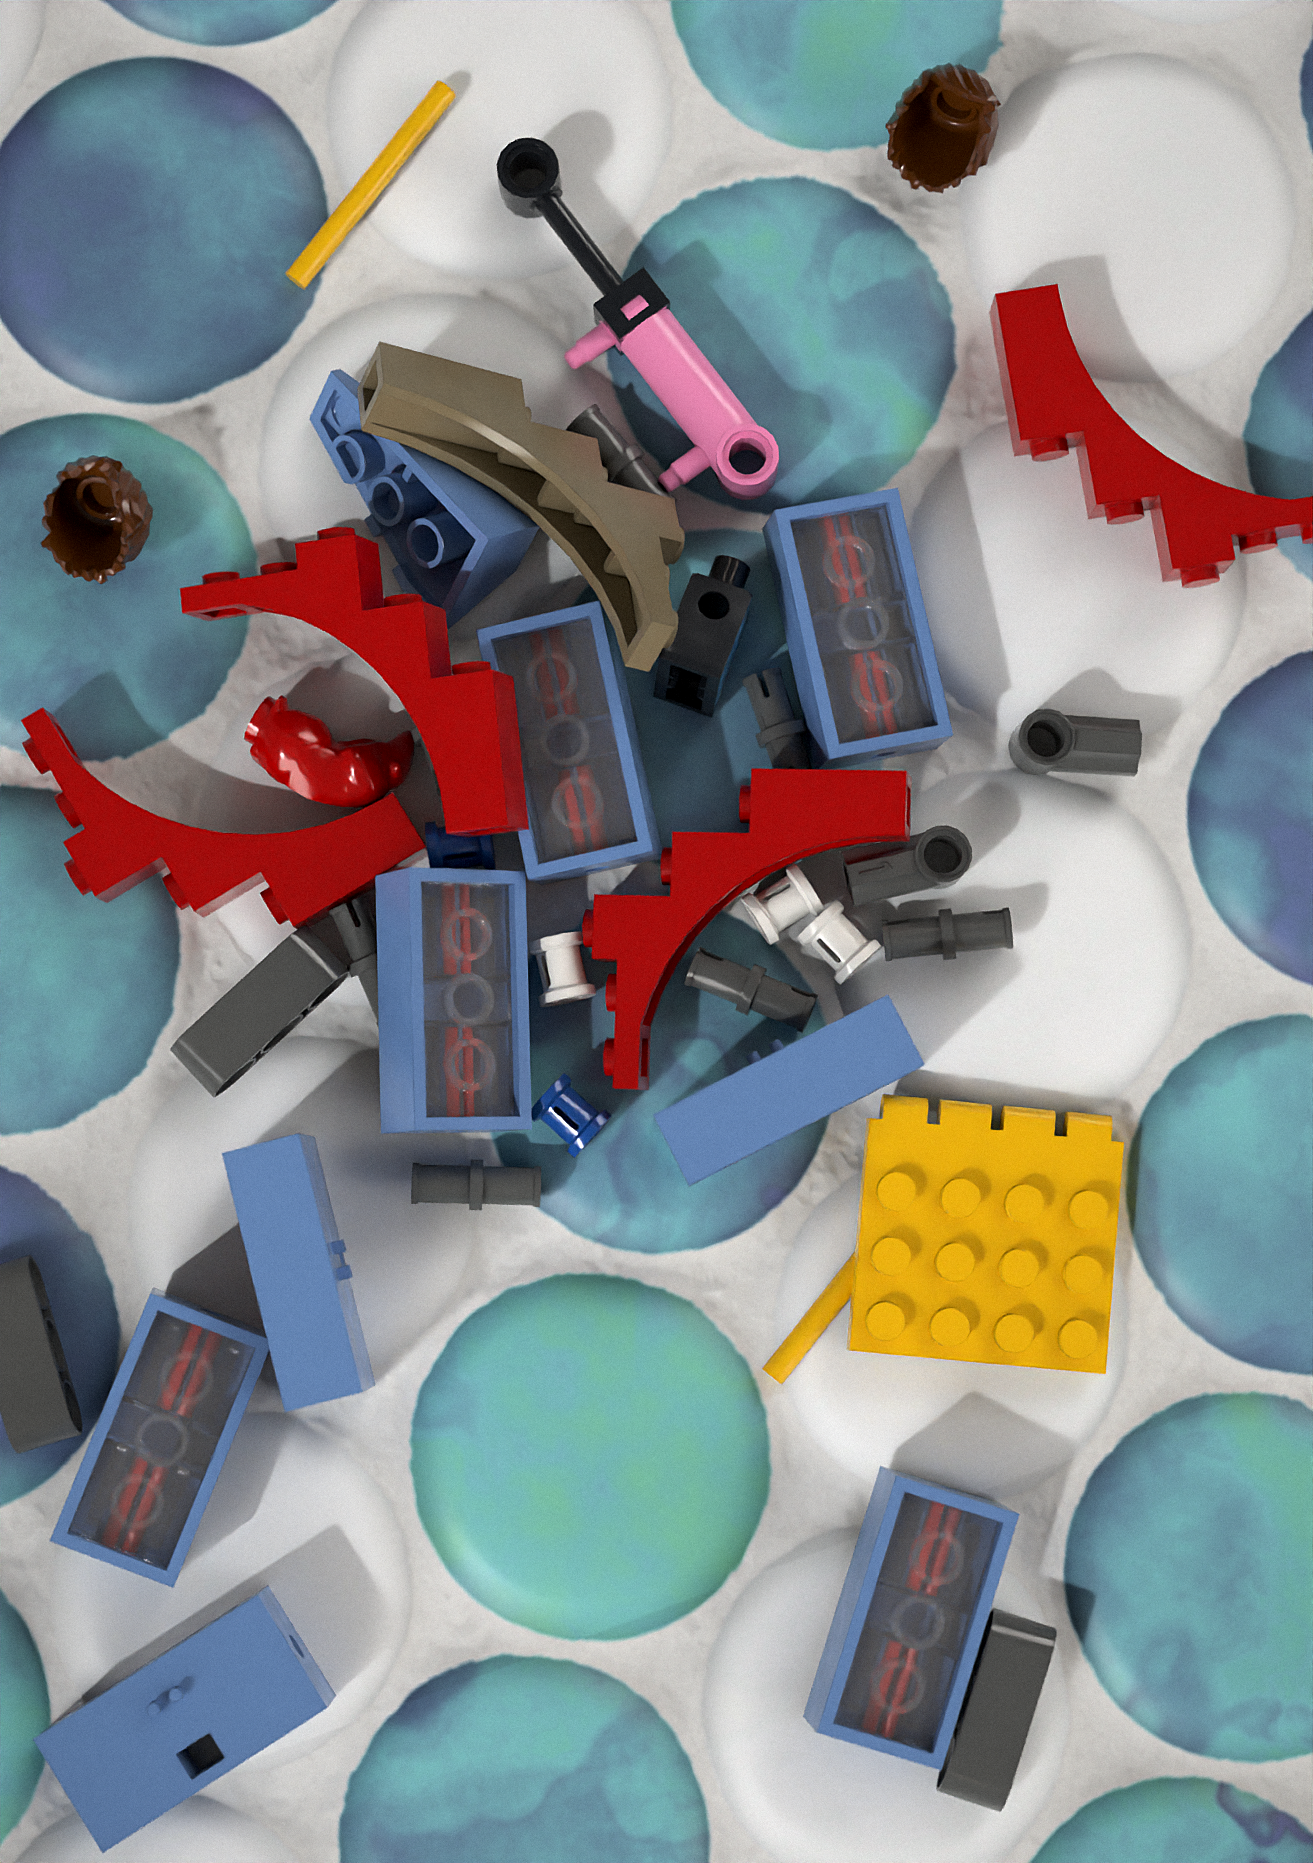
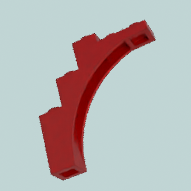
(1059, 407)
(460, 713)
(789, 819)
(304, 868)

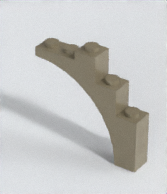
(553, 476)

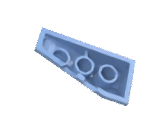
(441, 525)

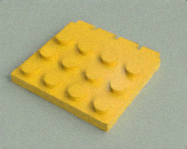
(986, 1236)

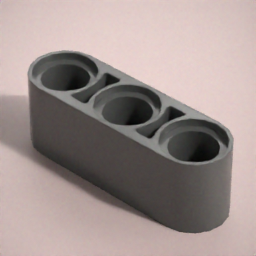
(260, 1010)
(35, 1380)
(997, 1710)

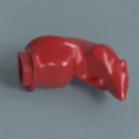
(307, 759)

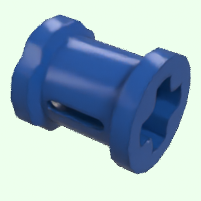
(458, 851)
(569, 1115)

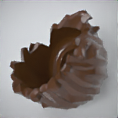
(943, 127)
(96, 518)

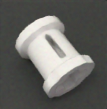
(782, 904)
(838, 942)
(561, 969)

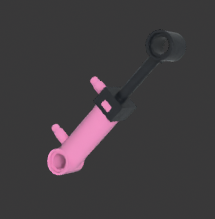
(639, 323)

